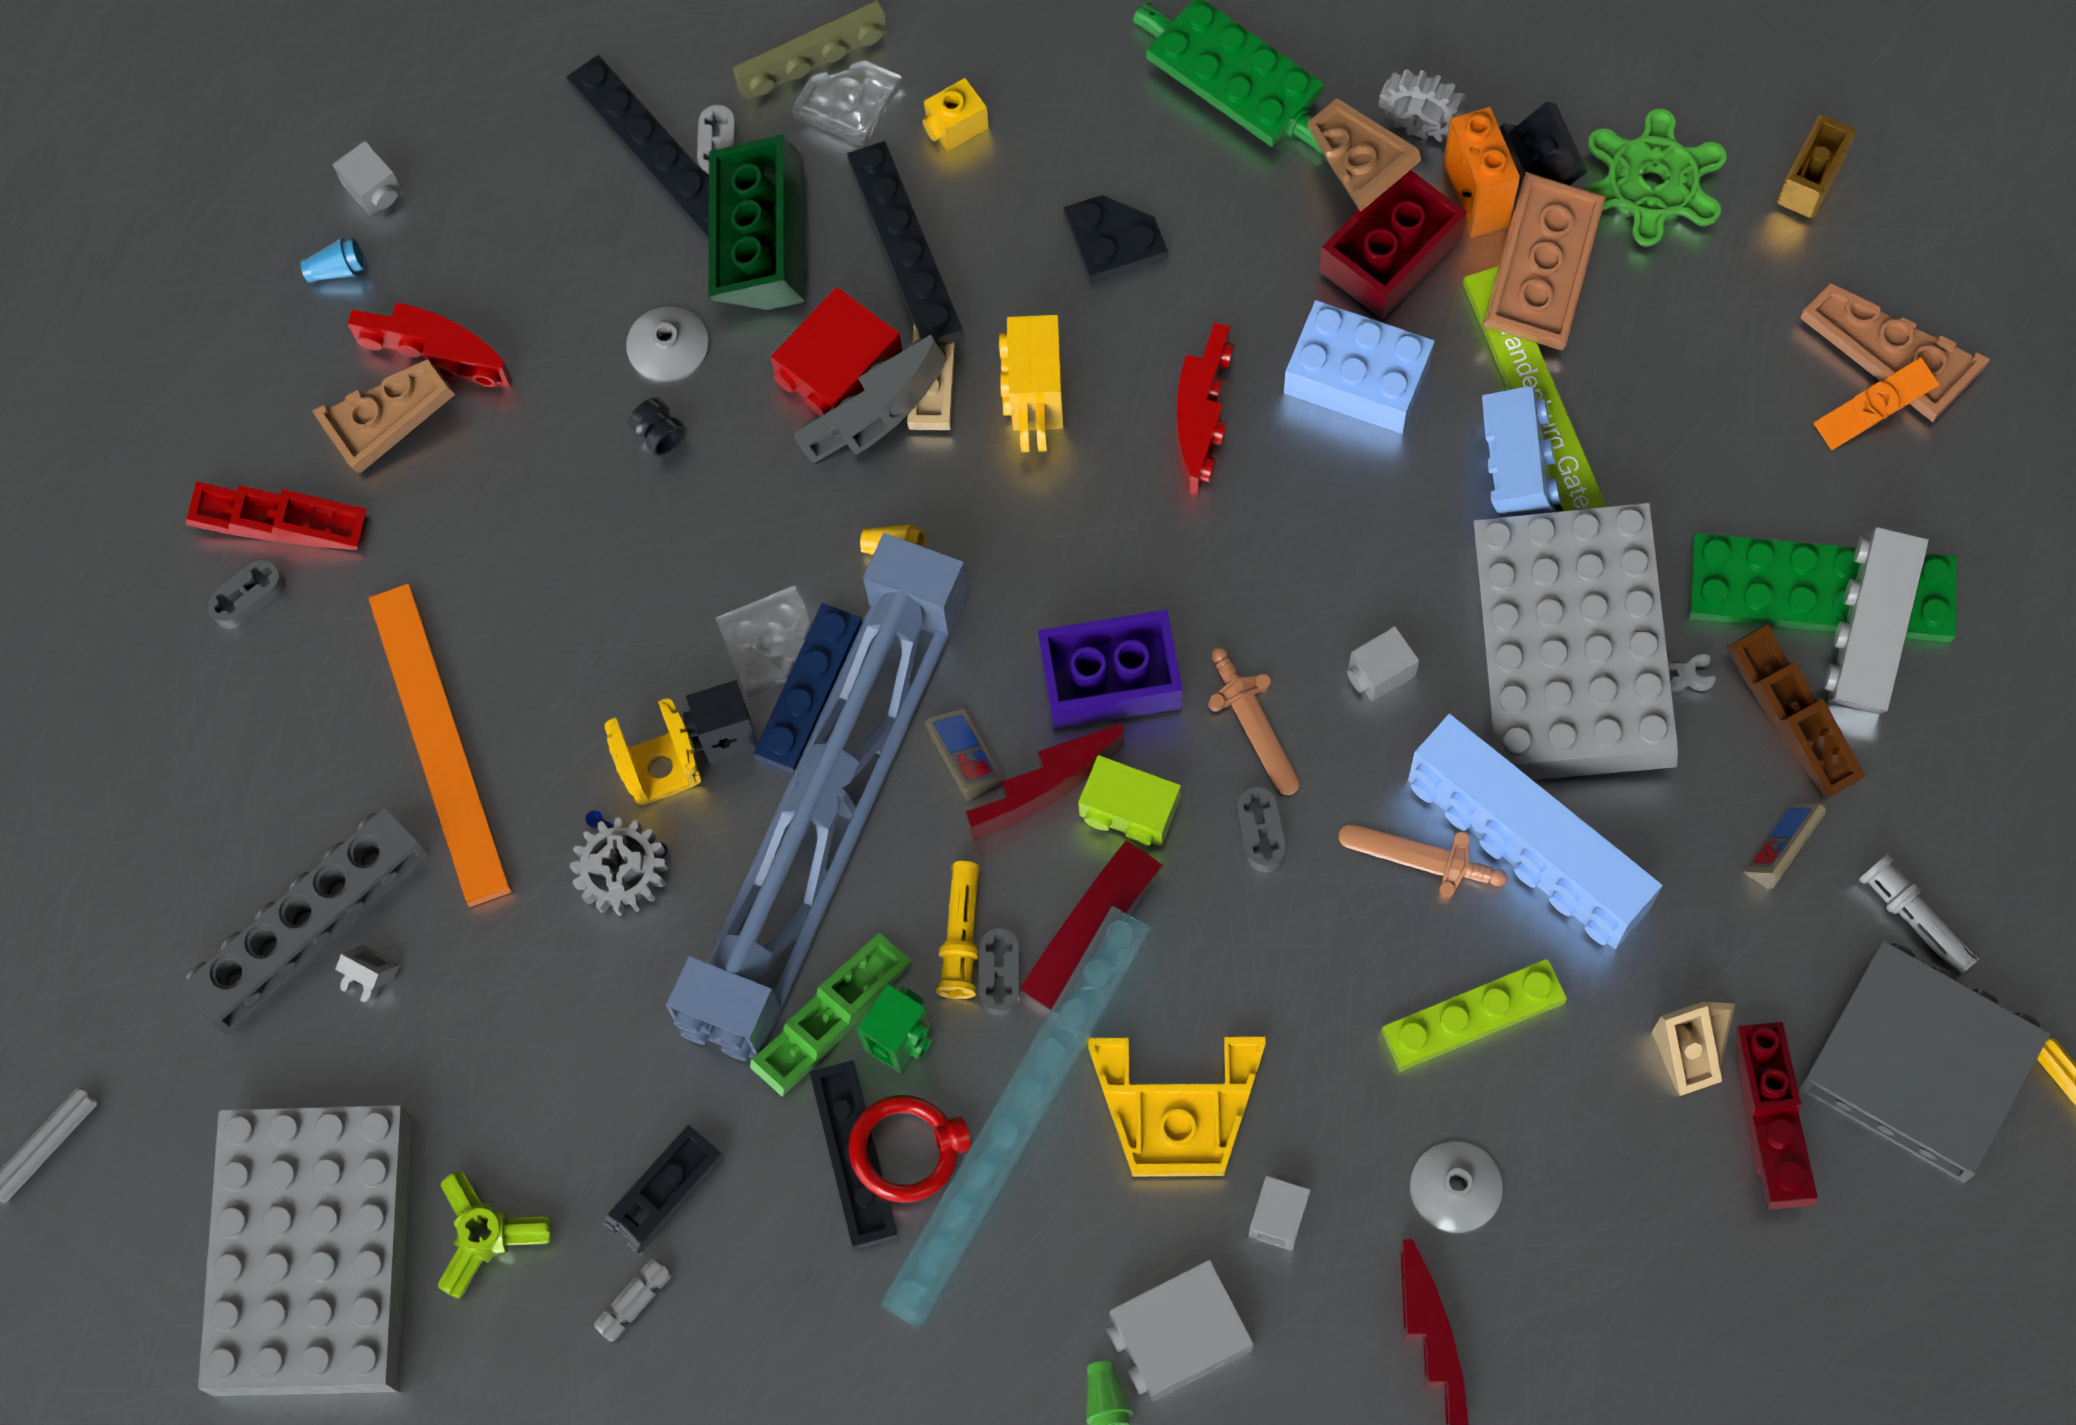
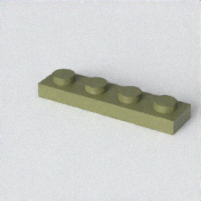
(810, 51)

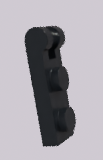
(664, 1188)

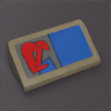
(964, 753)
(1783, 843)

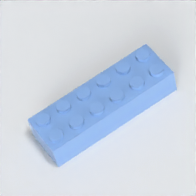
(1532, 832)

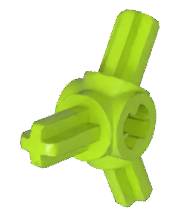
(473, 1250)

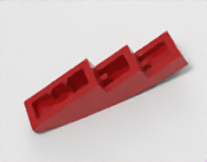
(276, 517)

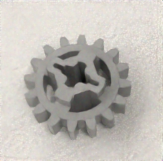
(1421, 104)
(617, 847)

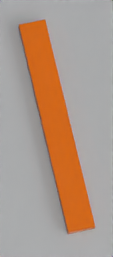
(439, 746)

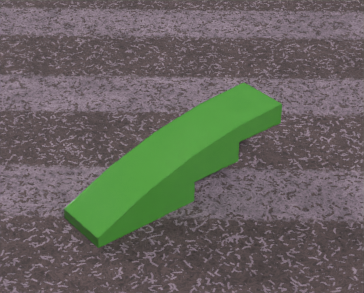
(830, 1014)

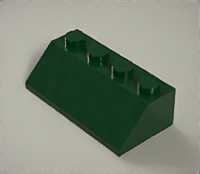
(757, 224)

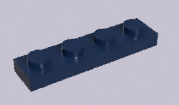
(807, 687)

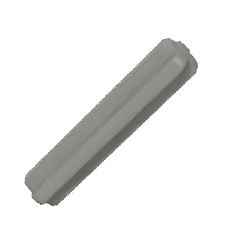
(44, 1142)

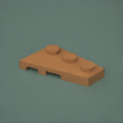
(1361, 151)
(379, 418)

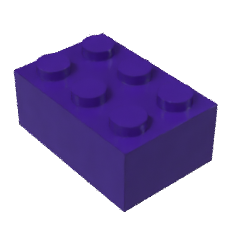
(1110, 669)

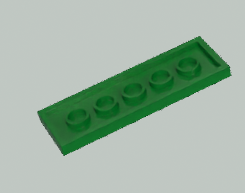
(1803, 586)

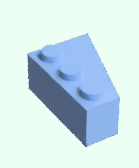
(1519, 453)

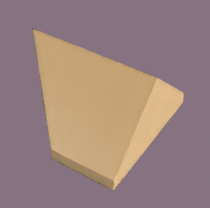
(1694, 1044)

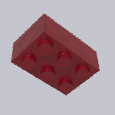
(1392, 243)

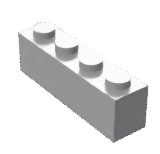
(1876, 620)

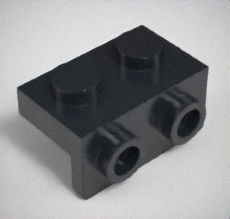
(1544, 146)

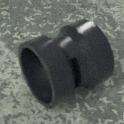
(657, 426)

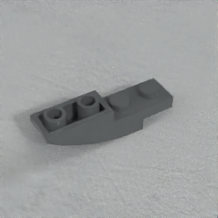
(889, 396)

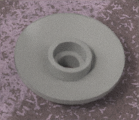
(672, 358)
(1453, 1209)

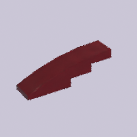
(1060, 772)
(1118, 885)
(1427, 1322)

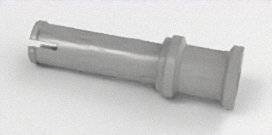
(1906, 900)

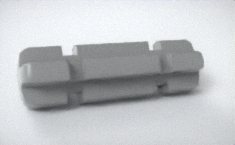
(632, 1300)

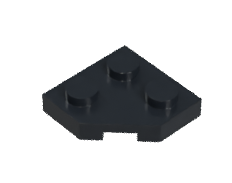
(1113, 237)

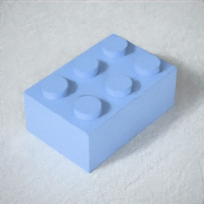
(1358, 366)

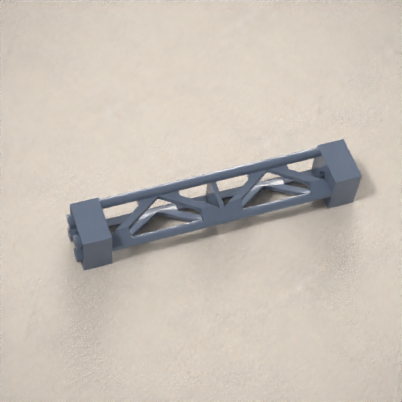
(718, 998)

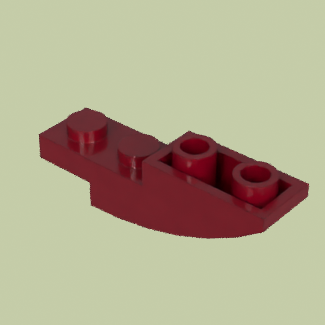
(1773, 1116)

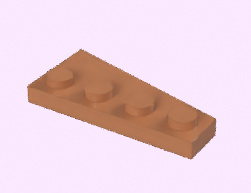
(1889, 344)

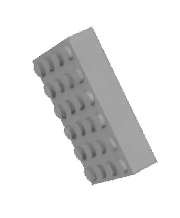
(1576, 642)
(307, 1251)

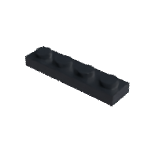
(839, 1105)

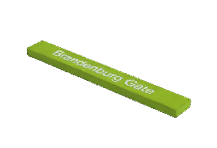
(1524, 366)

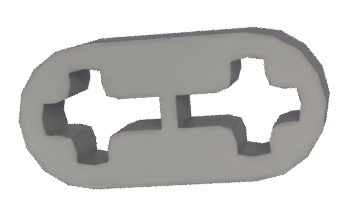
(706, 138)

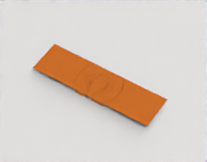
(1876, 403)

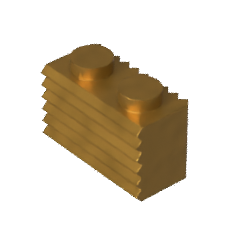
(1816, 166)

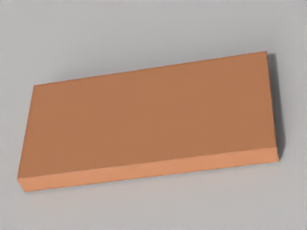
(1544, 261)

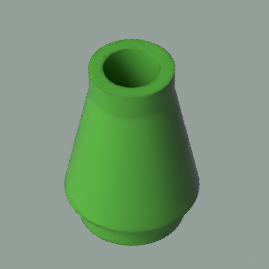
(1105, 1396)

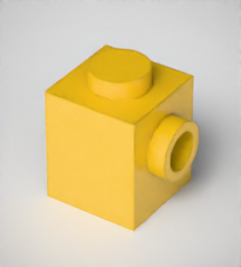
(955, 115)

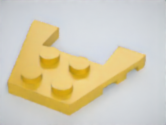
(1177, 1125)

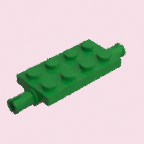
(1233, 70)

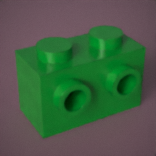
(896, 1028)

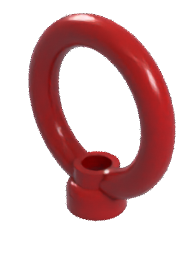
(950, 1138)

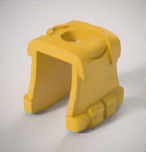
(634, 761)

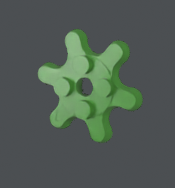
(1662, 154)

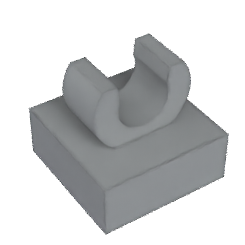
(367, 968)

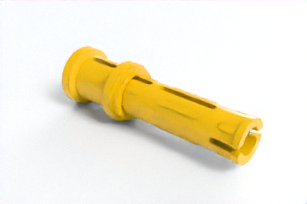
(958, 950)

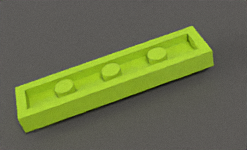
(1473, 1015)

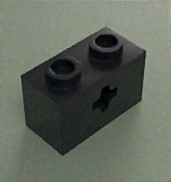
(720, 722)

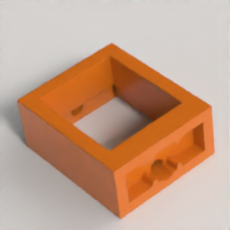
(1480, 164)

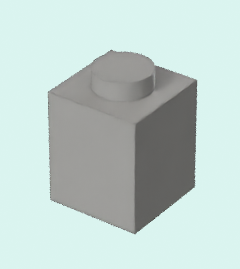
(368, 178)
(1382, 664)
(1279, 1211)

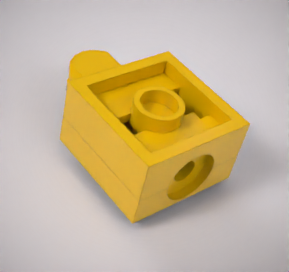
(1032, 376)

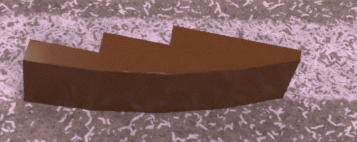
(1795, 712)

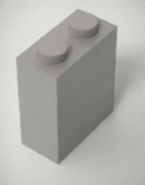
(1179, 1332)

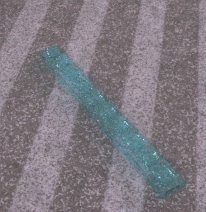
(1016, 1118)

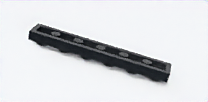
(644, 140)
(905, 244)

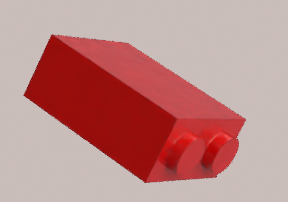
(833, 351)

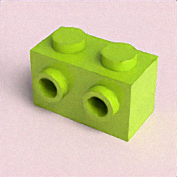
(1129, 801)

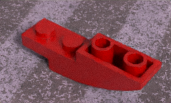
(440, 340)
(1198, 408)

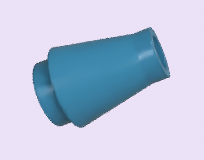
(335, 261)

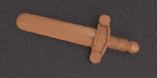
(1241, 694)
(1451, 864)

